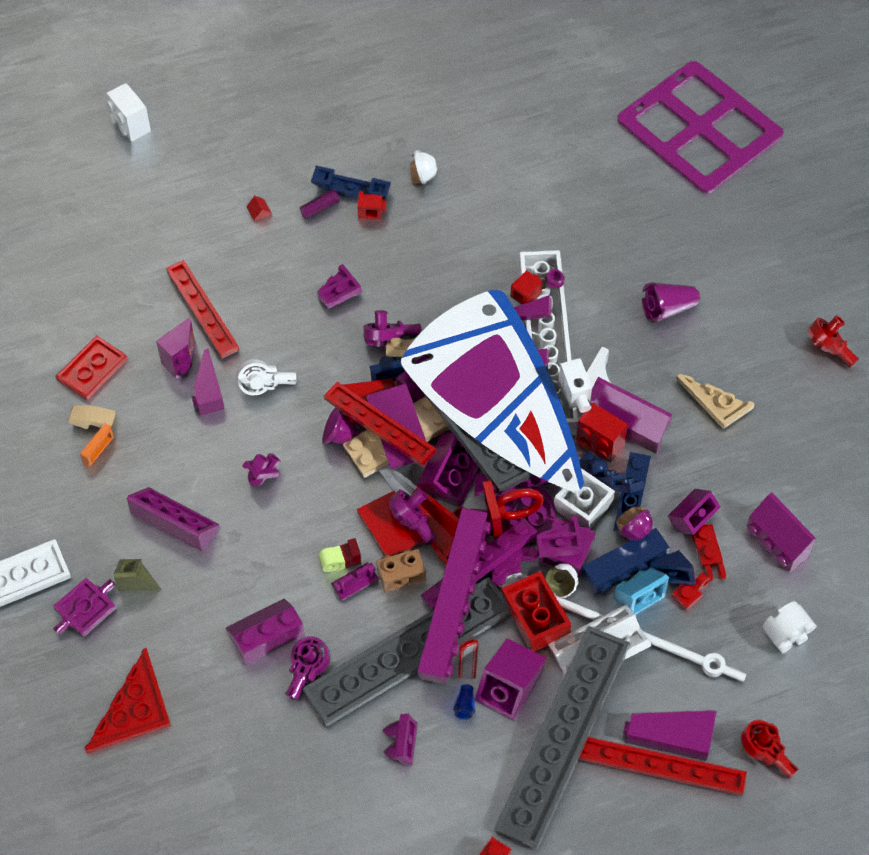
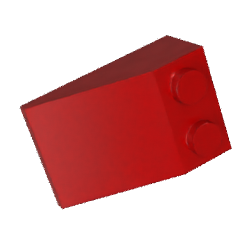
(536, 611)

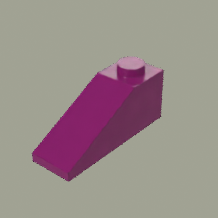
(206, 387)

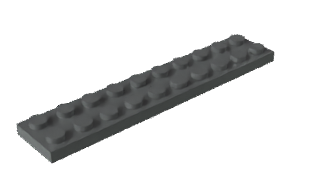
(396, 658)
(562, 737)

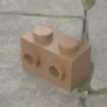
(401, 570)

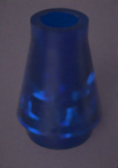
(465, 705)

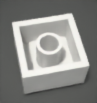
(128, 112)
(587, 503)

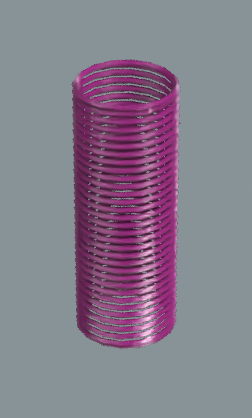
(311, 207)

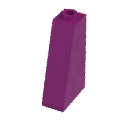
(673, 732)

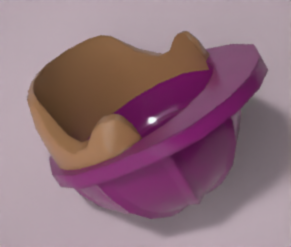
(635, 523)

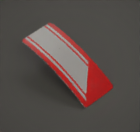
(468, 659)

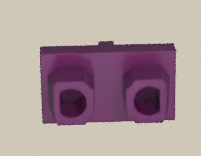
(262, 468)

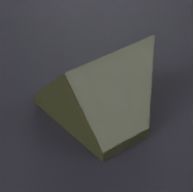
(133, 576)

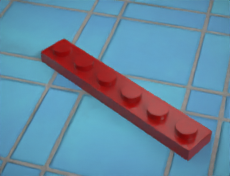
(202, 309)
(380, 424)

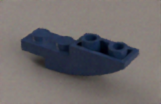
(638, 469)

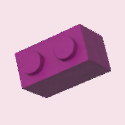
(694, 511)

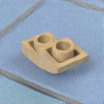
(91, 415)

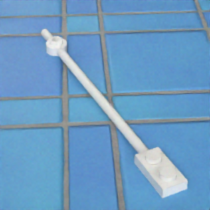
(710, 659)

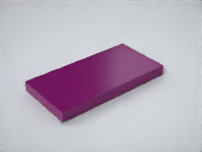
(399, 406)

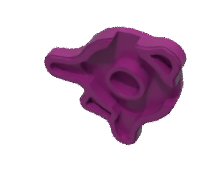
(511, 564)

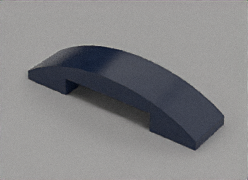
(348, 187)

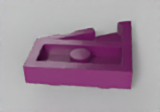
(339, 288)
(560, 540)

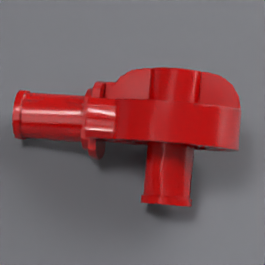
(826, 336)
(766, 746)

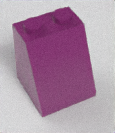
(509, 678)

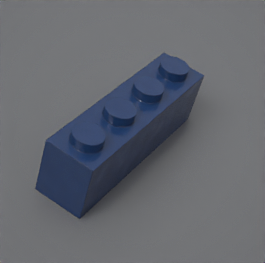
(623, 562)

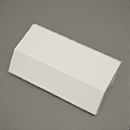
(618, 623)

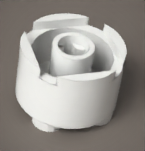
(789, 626)

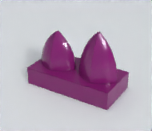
(405, 732)

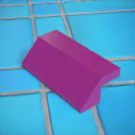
(644, 420)

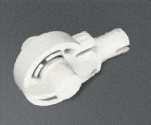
(261, 380)

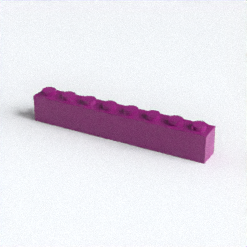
(454, 596)

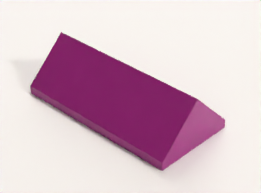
(172, 517)

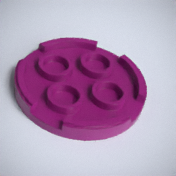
(540, 520)

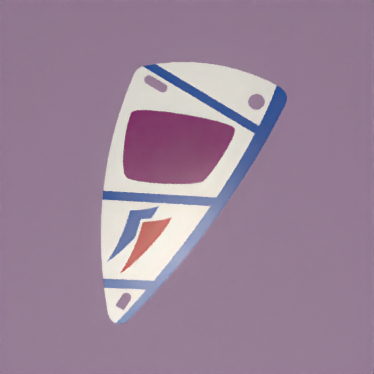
(496, 386)

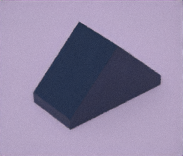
(676, 567)

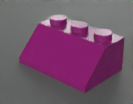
(448, 471)
(781, 532)
(266, 630)

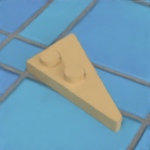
(719, 405)

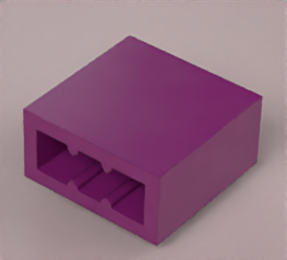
(575, 561)

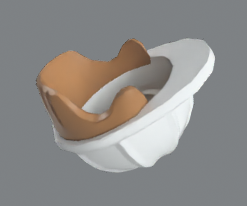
(422, 167)

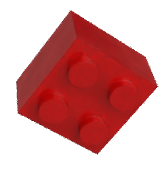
(601, 433)

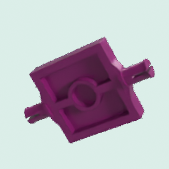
(84, 607)

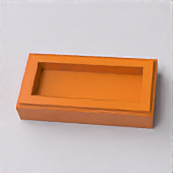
(97, 445)

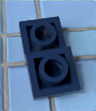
(619, 482)

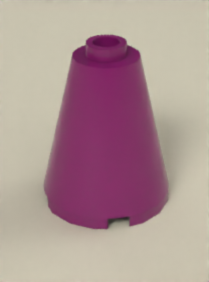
(668, 300)

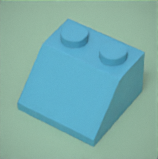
(642, 591)

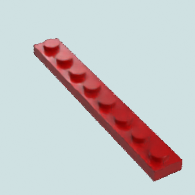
(664, 766)

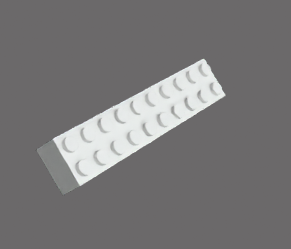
(551, 331)

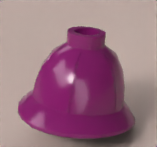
(339, 428)

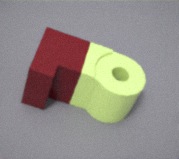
(340, 557)

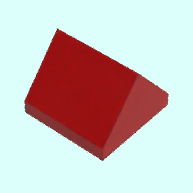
(258, 208)

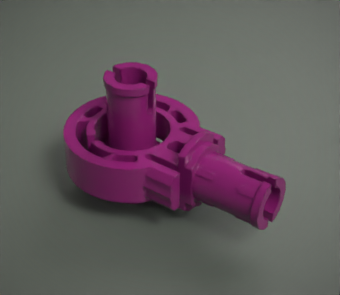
(379, 332)
(408, 513)
(308, 666)

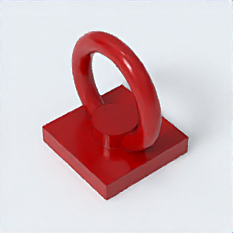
(496, 507)

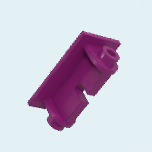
(355, 581)

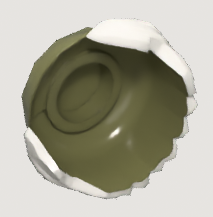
(562, 580)

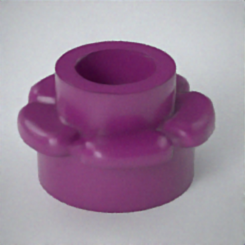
(555, 275)

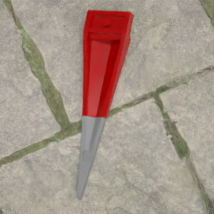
(439, 519)

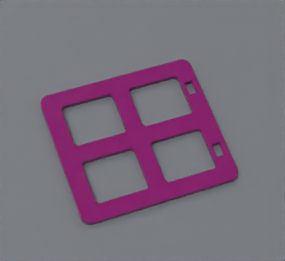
(700, 126)

